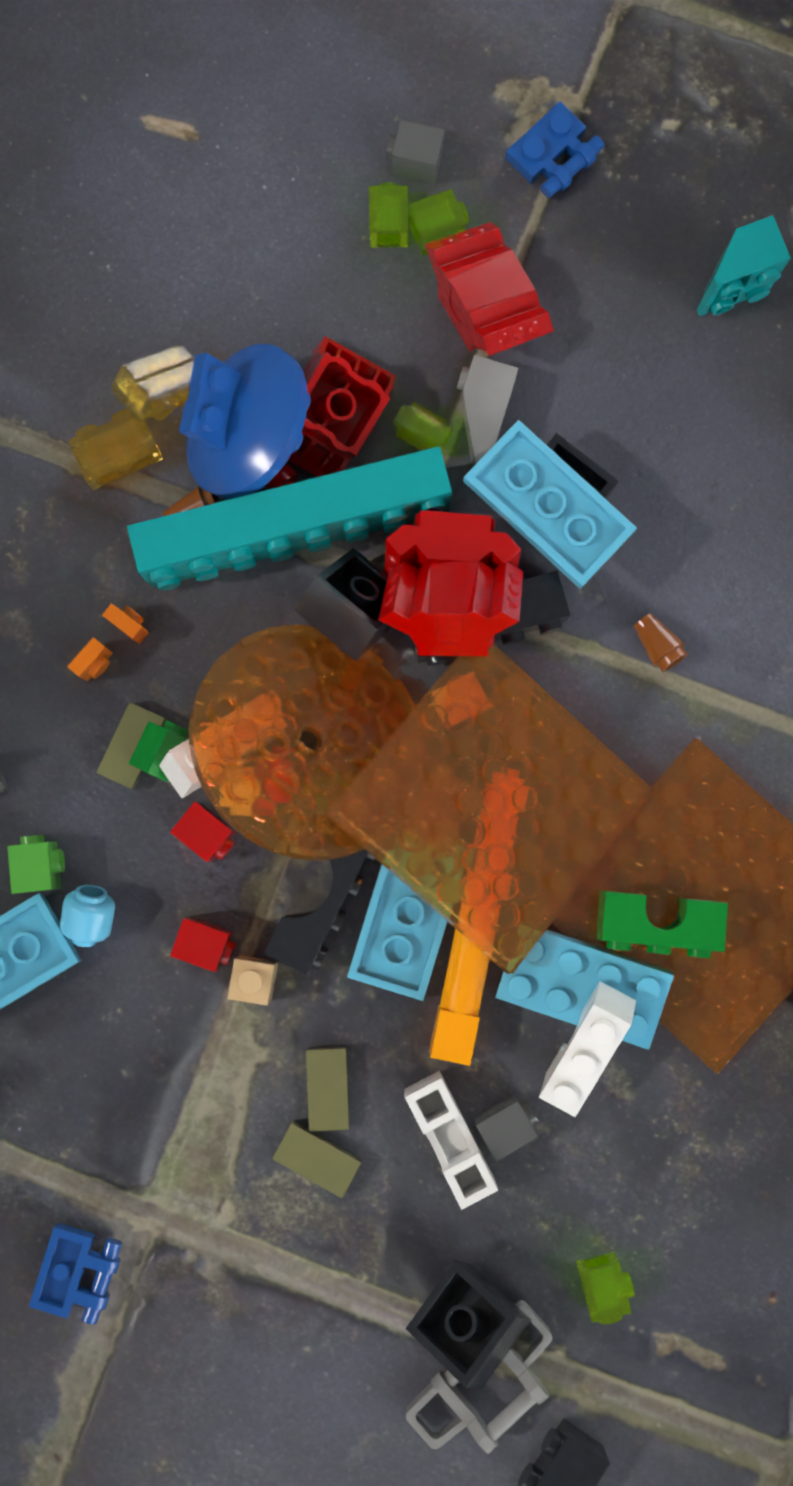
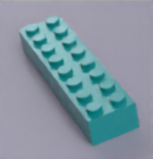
(289, 519)

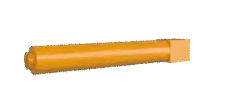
(460, 1003)

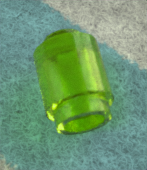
(422, 427)

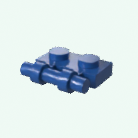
(546, 142)
(63, 1270)

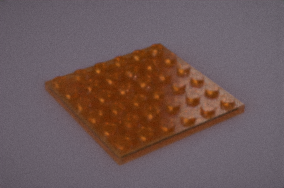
(491, 804)
(710, 841)

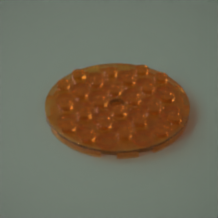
(250, 728)

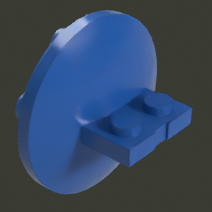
(243, 418)

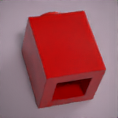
(204, 833)
(203, 944)

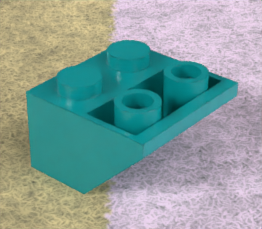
(746, 267)

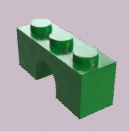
(697, 926)

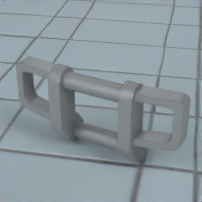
(468, 1416)

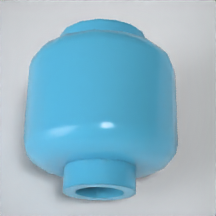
(87, 915)

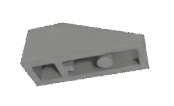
(484, 402)

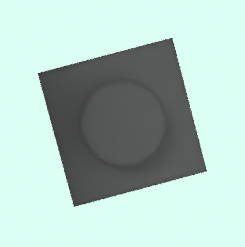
(507, 1126)

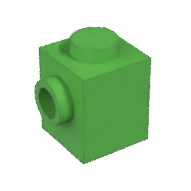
(35, 865)

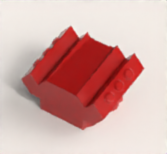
(486, 290)
(344, 406)
(450, 538)
(452, 605)

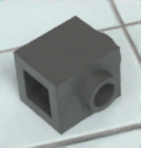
(416, 151)

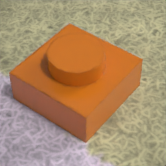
(127, 621)
(91, 660)

